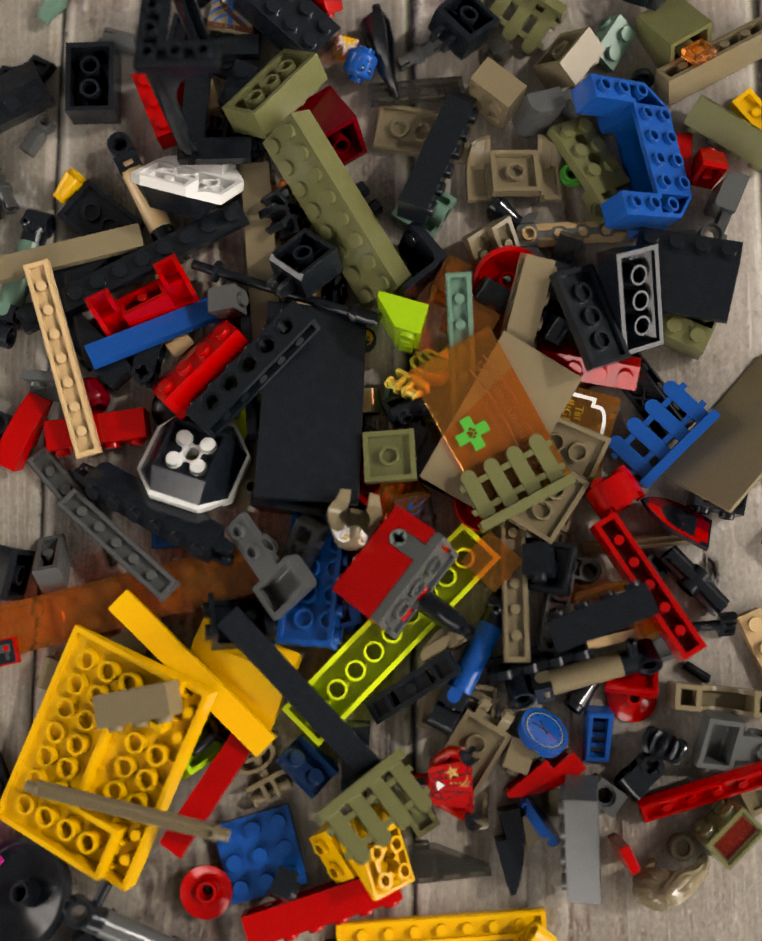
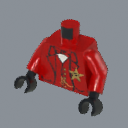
(452, 783)

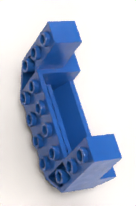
(647, 150)

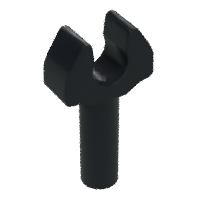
(212, 735)

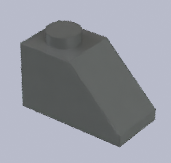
(51, 564)

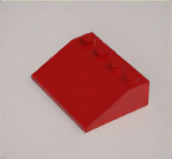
(199, 366)

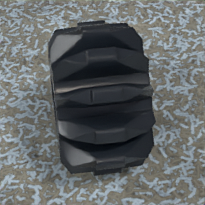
(663, 745)

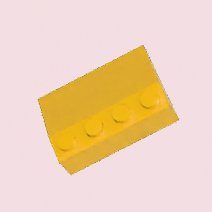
(243, 677)

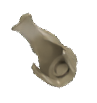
(665, 888)

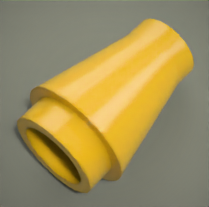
(69, 184)

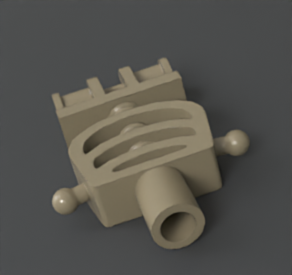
(261, 768)

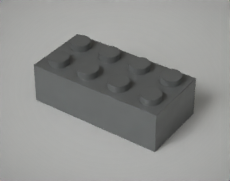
(580, 838)

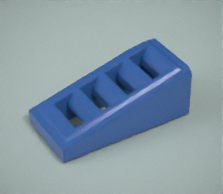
(607, 724)

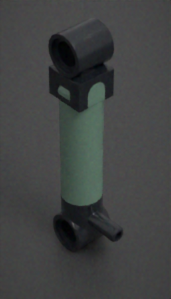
(37, 228)

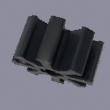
(284, 212)

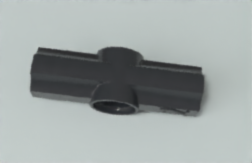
(694, 580)

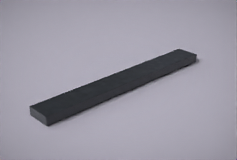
(298, 692)

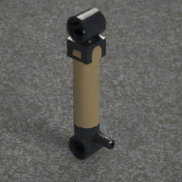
(541, 686)

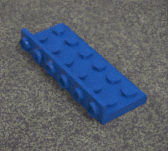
(318, 614)

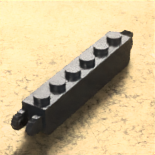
(181, 528)

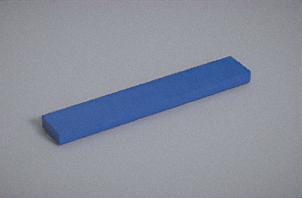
(149, 334)

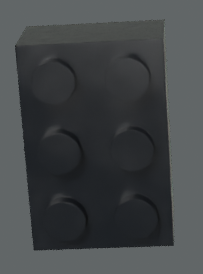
(93, 83)

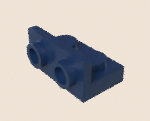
(307, 765)

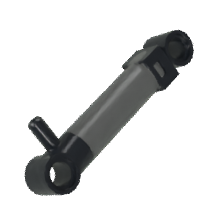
(106, 922)

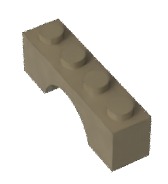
(699, 697)

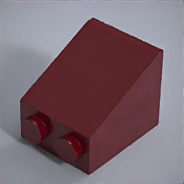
(337, 123)

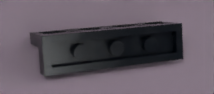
(653, 386)

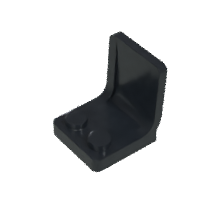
(423, 255)

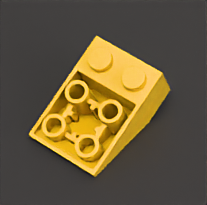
(388, 865)

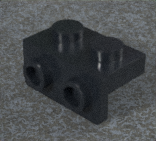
(403, 411)

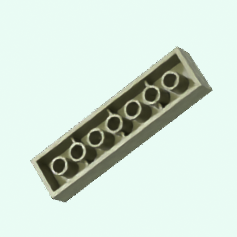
(336, 207)

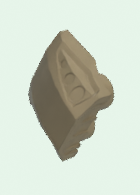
(440, 641)

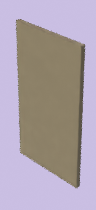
(548, 388)
(729, 453)

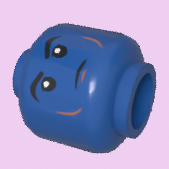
(360, 64)

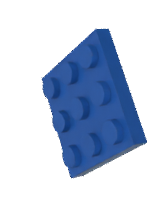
(257, 849)

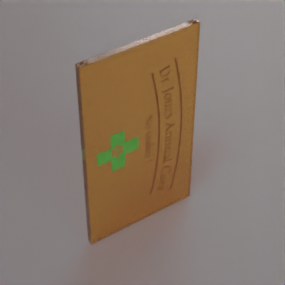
(481, 407)

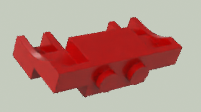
(153, 300)

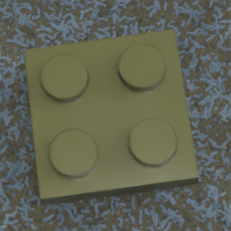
(389, 456)

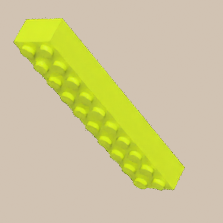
(373, 653)

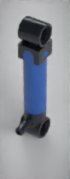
(473, 661)

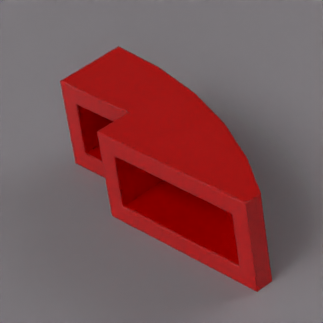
(23, 431)
(545, 776)

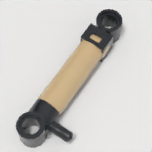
(127, 162)

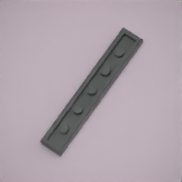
(118, 545)

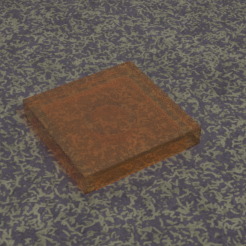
(595, 591)

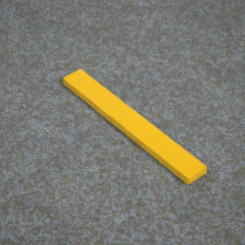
(181, 659)
(458, 926)

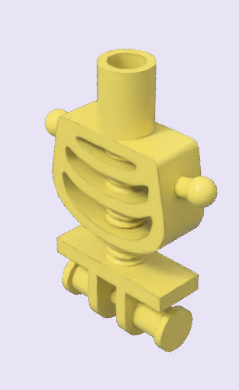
(404, 385)

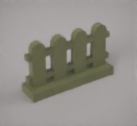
(551, 11)
(529, 482)
(361, 808)

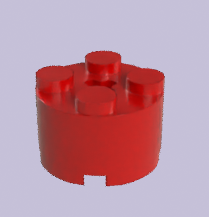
(614, 492)

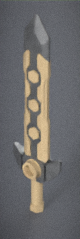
(546, 235)

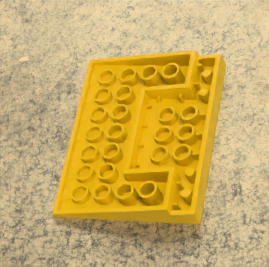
(126, 765)

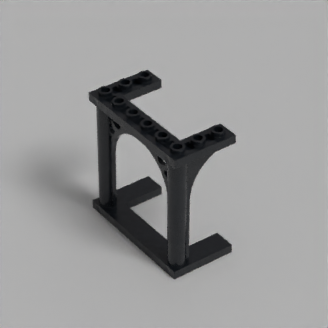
(194, 60)

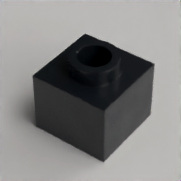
(284, 885)

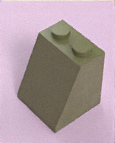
(671, 29)

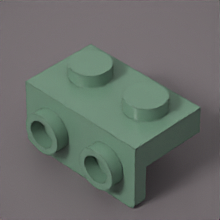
(616, 38)

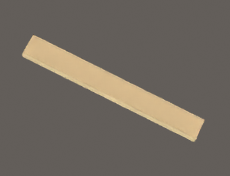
(62, 359)

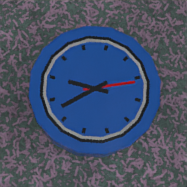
(542, 732)
(540, 821)

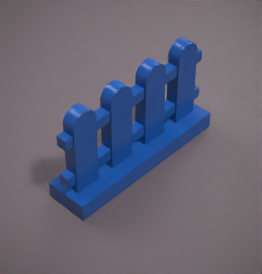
(674, 427)

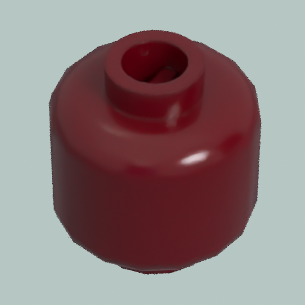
(97, 395)

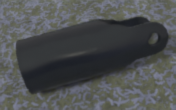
(445, 615)

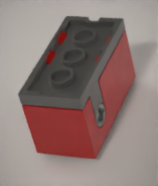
(395, 571)

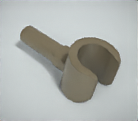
(484, 806)

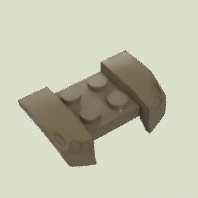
(512, 172)

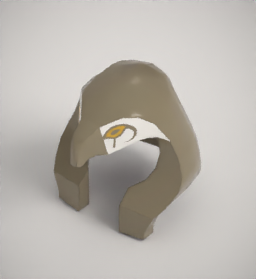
(353, 526)

